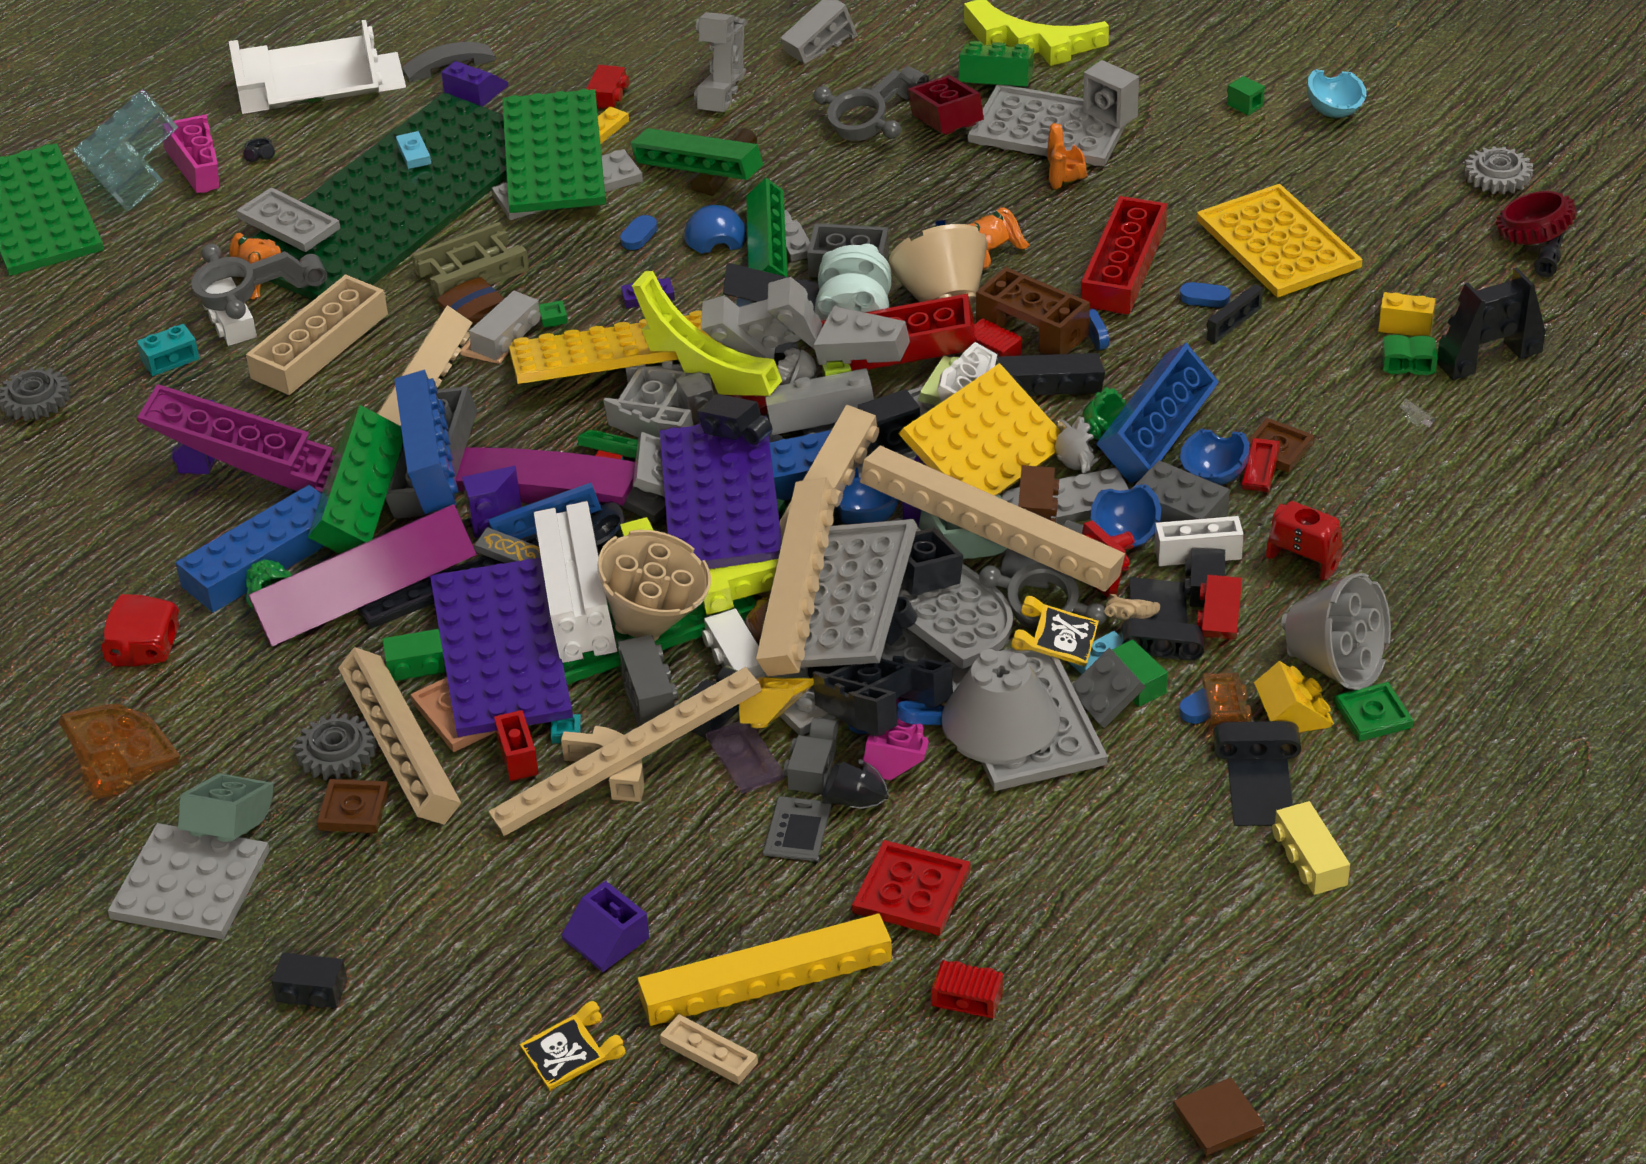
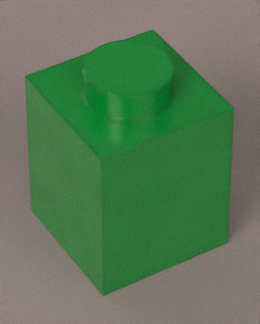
(1245, 95)

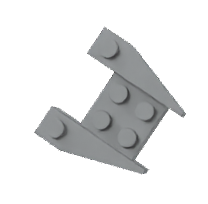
(726, 68)
(763, 324)
(651, 400)

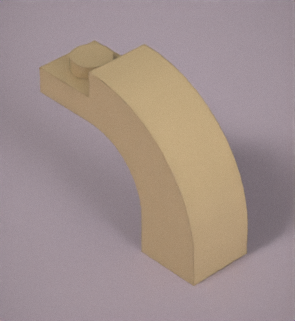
(625, 784)

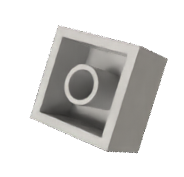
(1110, 94)

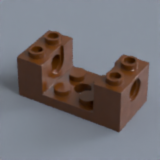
(1059, 315)

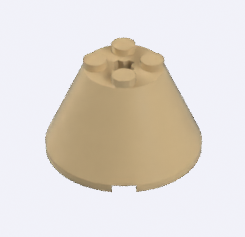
(941, 262)
(651, 581)

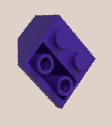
(606, 926)

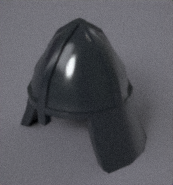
(854, 786)

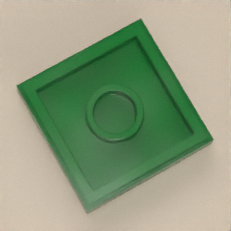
(1373, 711)

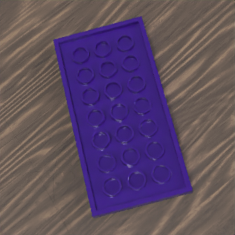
(720, 496)
(499, 646)

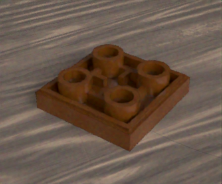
(1218, 1116)

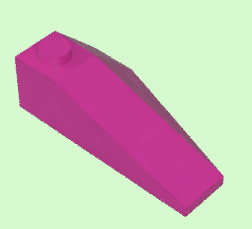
(897, 748)

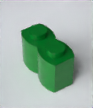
(1410, 355)

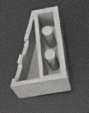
(818, 30)
(860, 336)

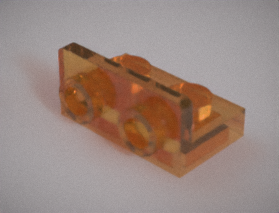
(1226, 698)

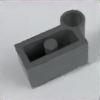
(812, 757)

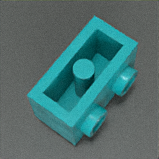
(168, 349)

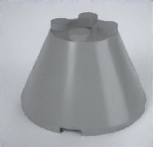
(1341, 630)
(1000, 710)

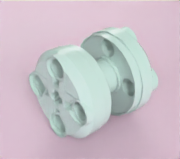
(853, 279)

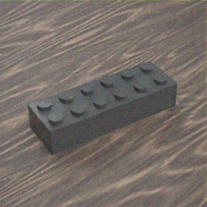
(460, 419)

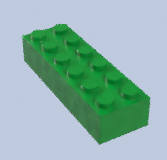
(357, 481)

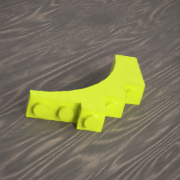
(1052, 42)
(670, 331)
(726, 582)

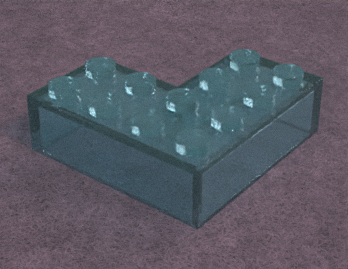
(119, 147)

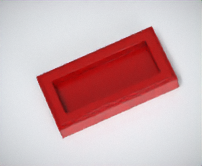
(1261, 465)

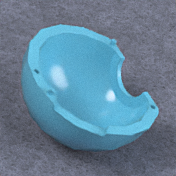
(1337, 95)

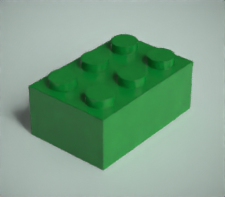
(996, 64)

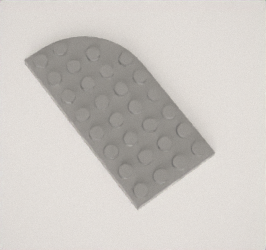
(962, 618)

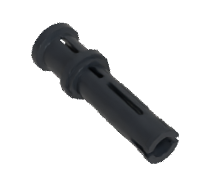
(1549, 256)

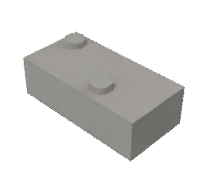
(816, 400)

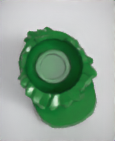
(1103, 411)

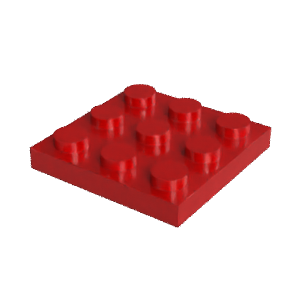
(912, 887)

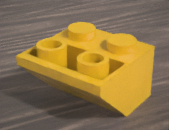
(1293, 698)

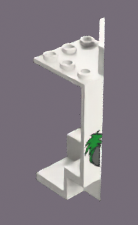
(313, 72)

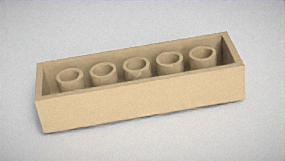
(316, 334)

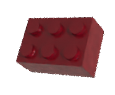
(946, 104)

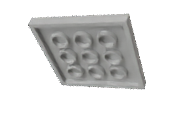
(189, 882)

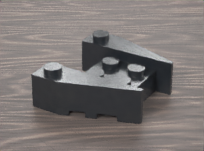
(1490, 314)
(868, 692)

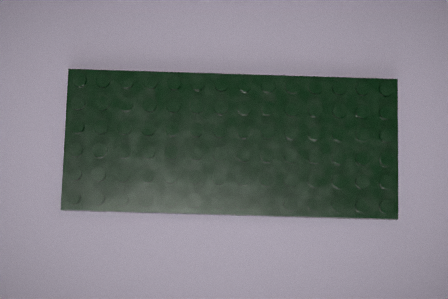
(396, 209)

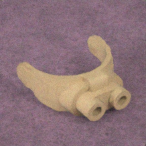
(1127, 608)

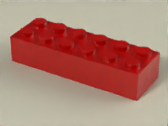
(1124, 254)
(933, 328)

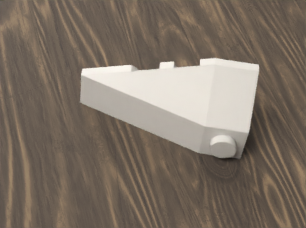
(964, 370)

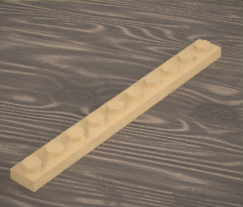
(624, 751)

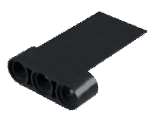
(753, 284)
(1167, 631)
(1258, 767)

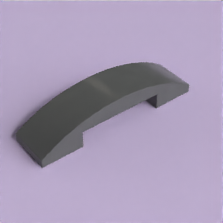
(446, 54)

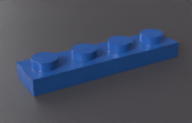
(521, 521)

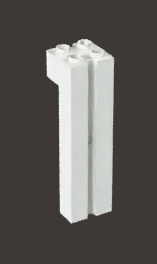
(572, 582)

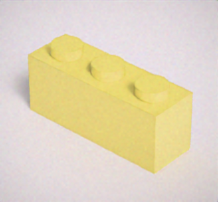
(1311, 848)

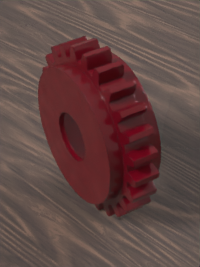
(1536, 217)

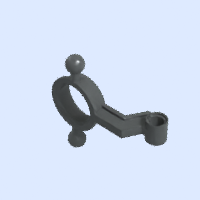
(892, 84)
(299, 273)
(991, 577)

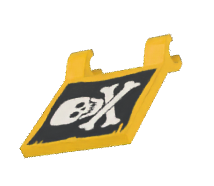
(1057, 634)
(569, 1048)

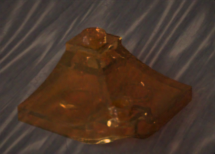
(116, 746)

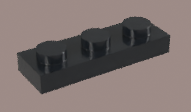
(1234, 313)

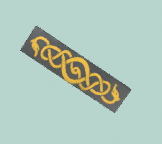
(505, 547)

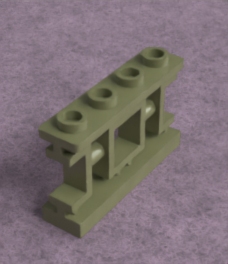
(487, 244)

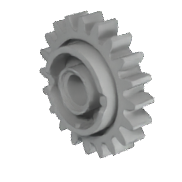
(1498, 170)

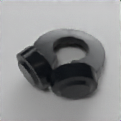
(265, 151)

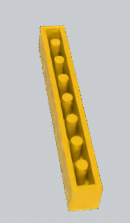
(765, 969)

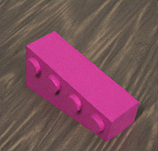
(194, 153)

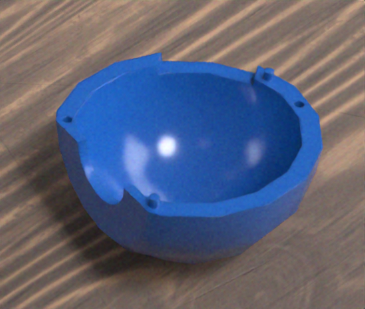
(712, 226)
(1215, 457)
(865, 504)
(1128, 510)

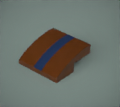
(471, 299)

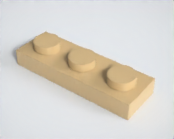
(709, 1049)

